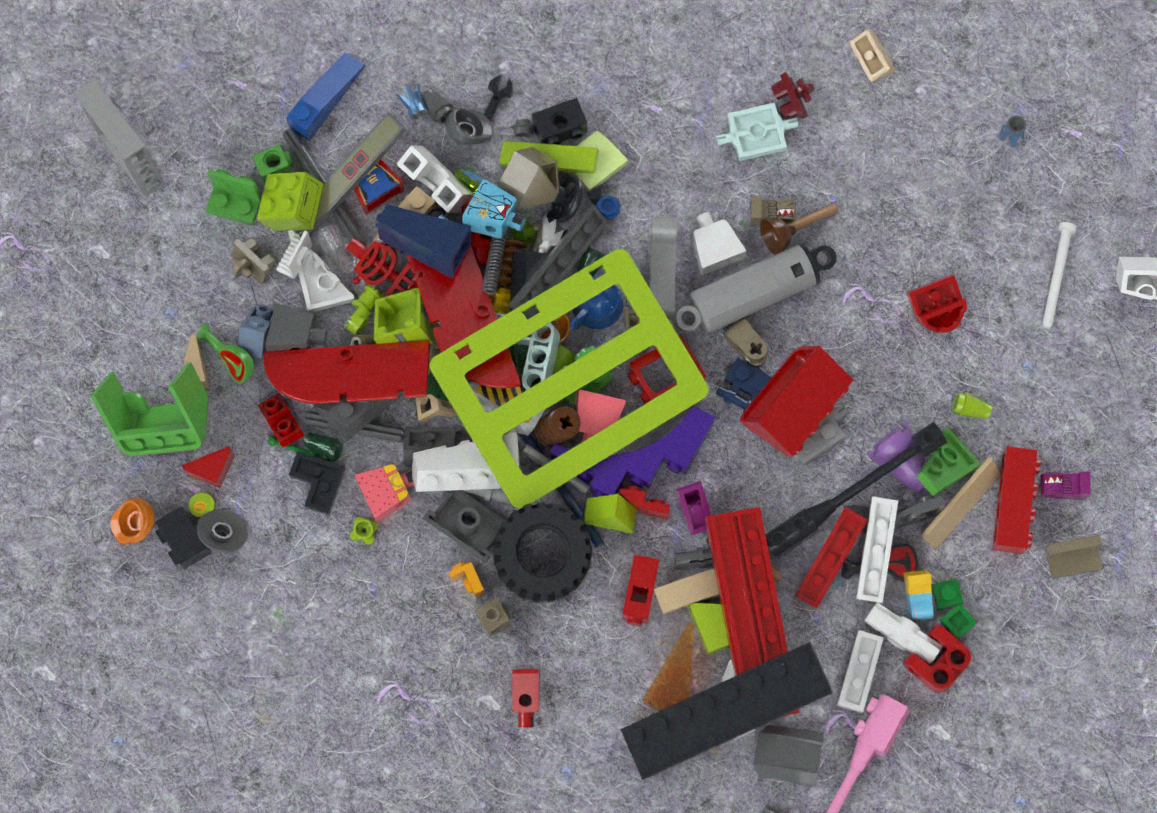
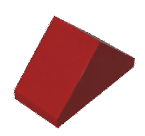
(211, 467)

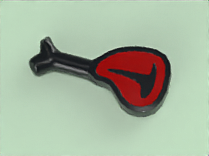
(902, 559)

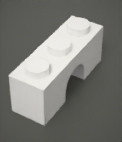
(447, 188)

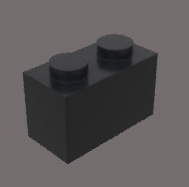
(181, 537)

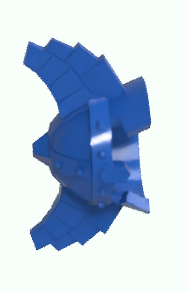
(599, 311)

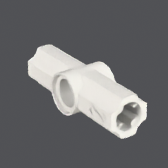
(903, 633)

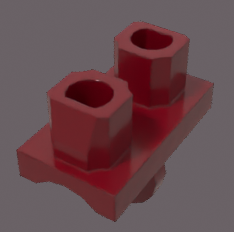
(787, 87)

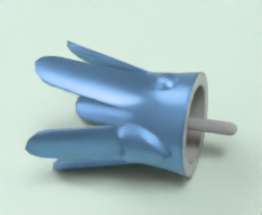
(415, 104)

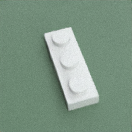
(860, 671)

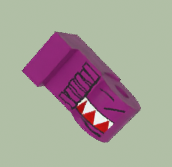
(1066, 485)

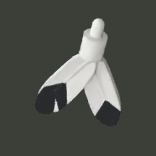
(549, 237)

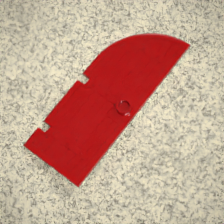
(462, 311)
(354, 371)

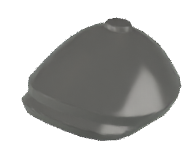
(468, 126)

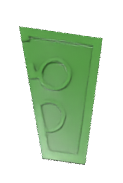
(947, 465)

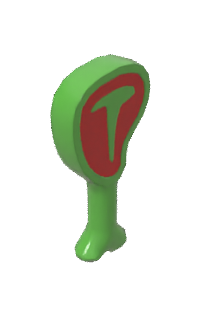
(237, 360)

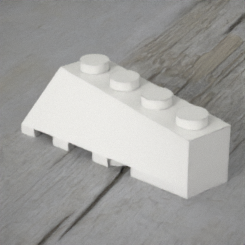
(1137, 276)
(457, 467)

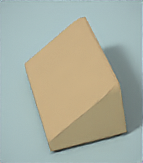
(872, 55)

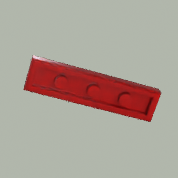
(831, 557)

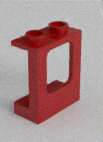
(637, 379)

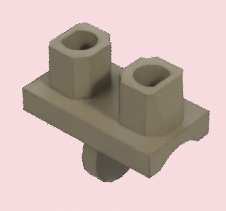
(248, 263)

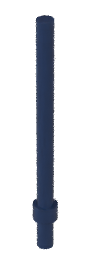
(568, 497)

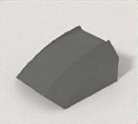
(788, 755)

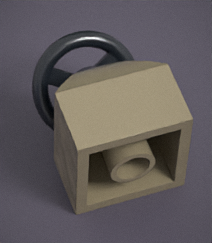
(534, 181)

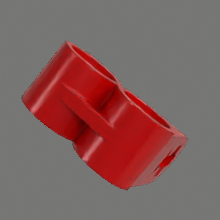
(952, 671)

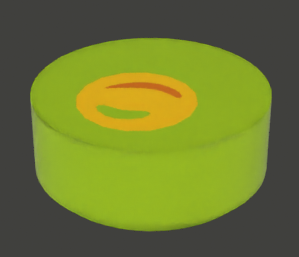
(201, 504)

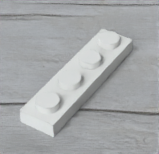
(877, 549)

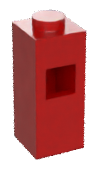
(640, 590)

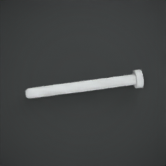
(1066, 230)

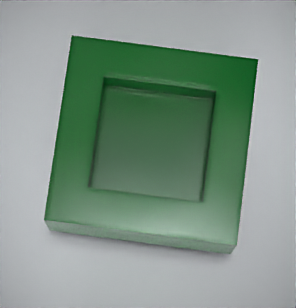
(947, 594)
(958, 621)

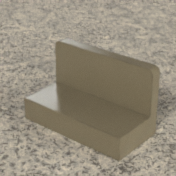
(1074, 556)

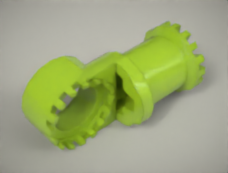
(363, 307)

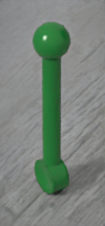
(273, 441)

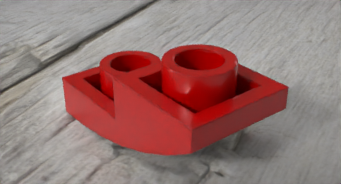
(281, 420)
(654, 508)

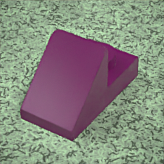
(694, 506)

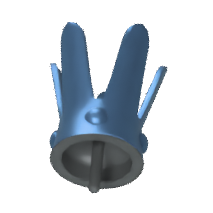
(1015, 127)

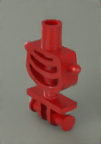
(365, 254)

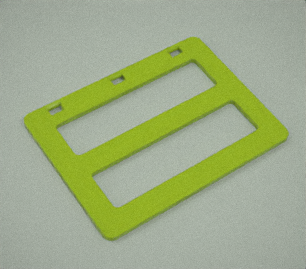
(488, 427)

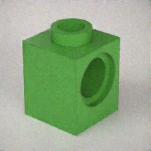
(264, 158)

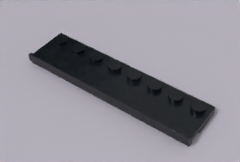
(726, 710)

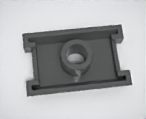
(474, 538)

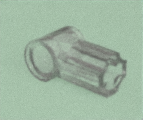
(336, 256)

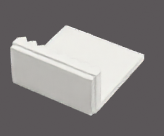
(295, 255)

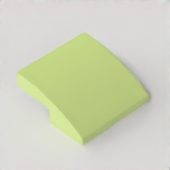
(609, 161)

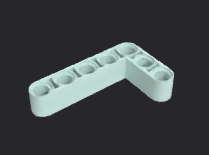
(537, 347)

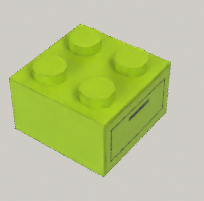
(290, 201)

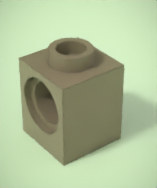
(492, 617)

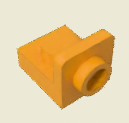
(471, 581)

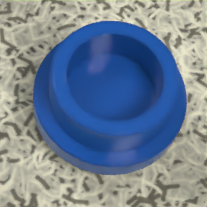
(608, 207)

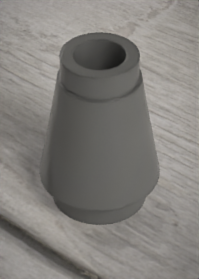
(437, 106)

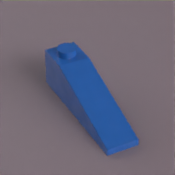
(323, 96)

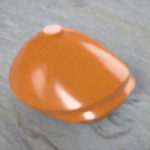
(132, 521)

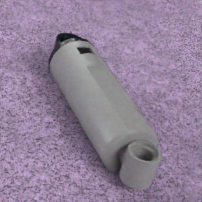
(755, 288)

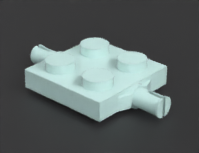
(756, 131)

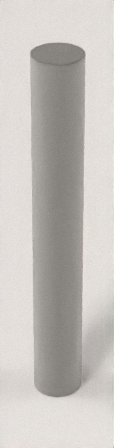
(542, 460)

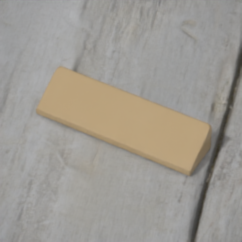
(961, 503)

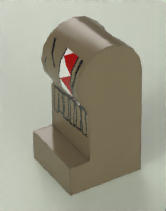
(771, 208)

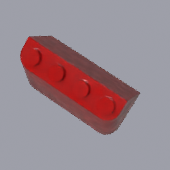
(796, 399)

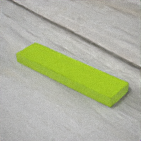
(568, 158)

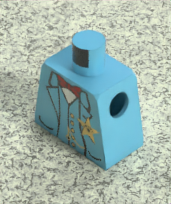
(492, 211)

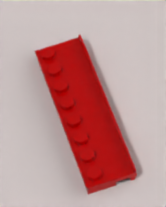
(746, 588)

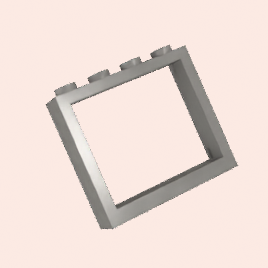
(118, 137)

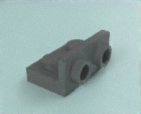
(426, 438)

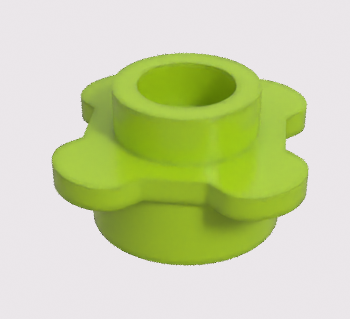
(370, 526)

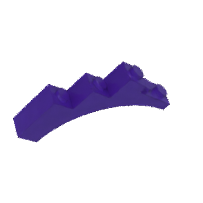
(641, 466)

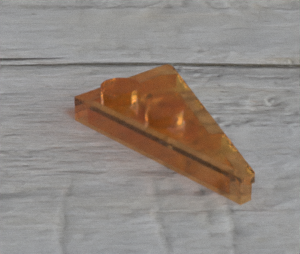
(674, 677)

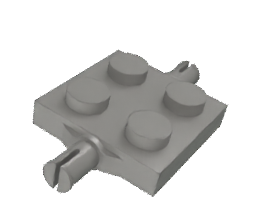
(823, 439)

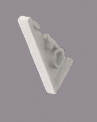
(320, 286)

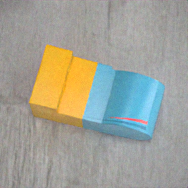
(919, 594)

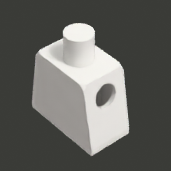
(716, 244)

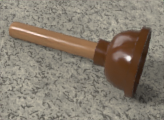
(778, 233)

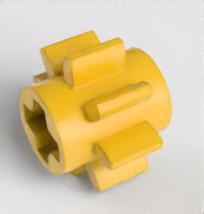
(501, 301)

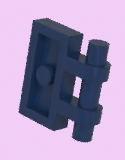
(743, 378)

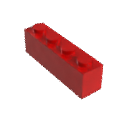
(1015, 500)

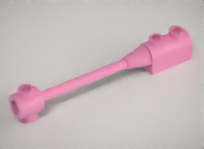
(873, 738)

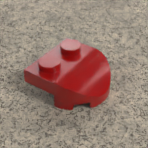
(938, 304)

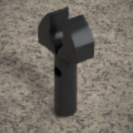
(497, 95)

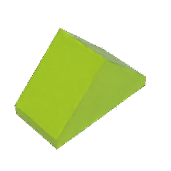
(610, 513)

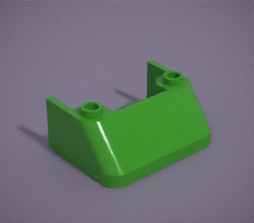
(155, 428)

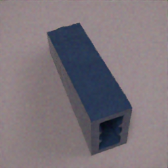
(425, 237)

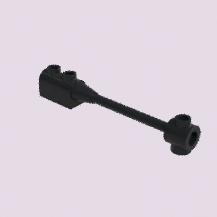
(807, 521)

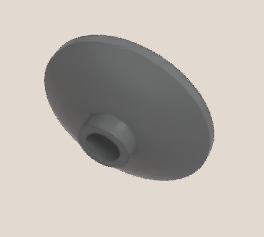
(222, 531)

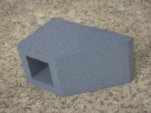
(255, 330)

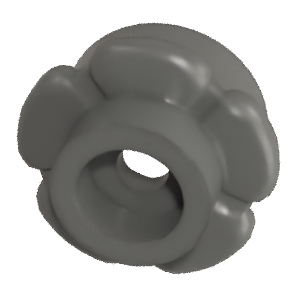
(523, 128)

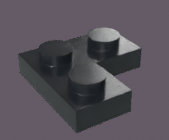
(323, 476)

